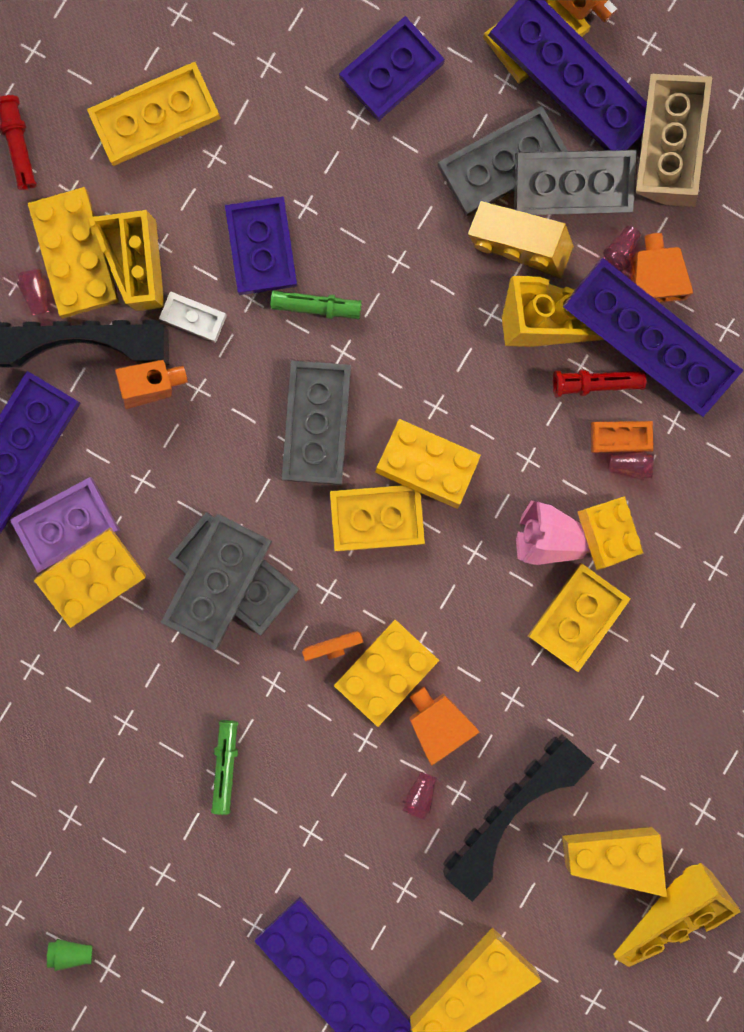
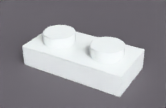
(192, 317)

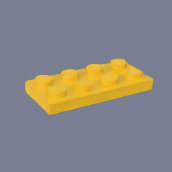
(153, 113)
(72, 253)

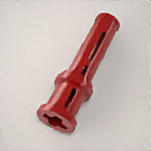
(13, 129)
(584, 382)

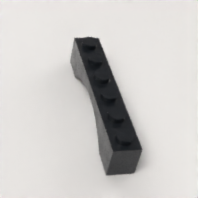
(139, 342)
(558, 768)

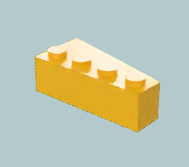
(476, 987)

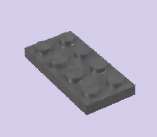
(487, 166)
(574, 182)
(316, 422)
(216, 581)
(266, 594)

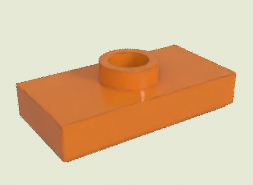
(621, 436)
(333, 647)

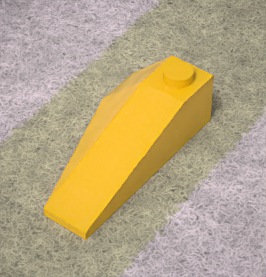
(537, 317)
(691, 903)

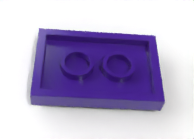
(391, 68)
(261, 245)

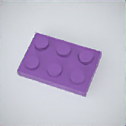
(63, 524)

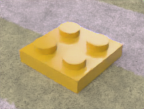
(610, 532)

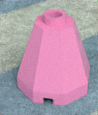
(549, 536)

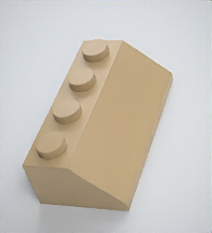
(674, 139)

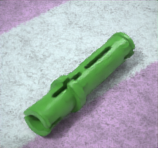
(312, 304)
(224, 767)

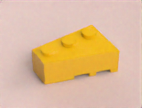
(522, 238)
(133, 255)
(618, 858)

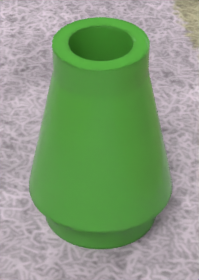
(68, 954)

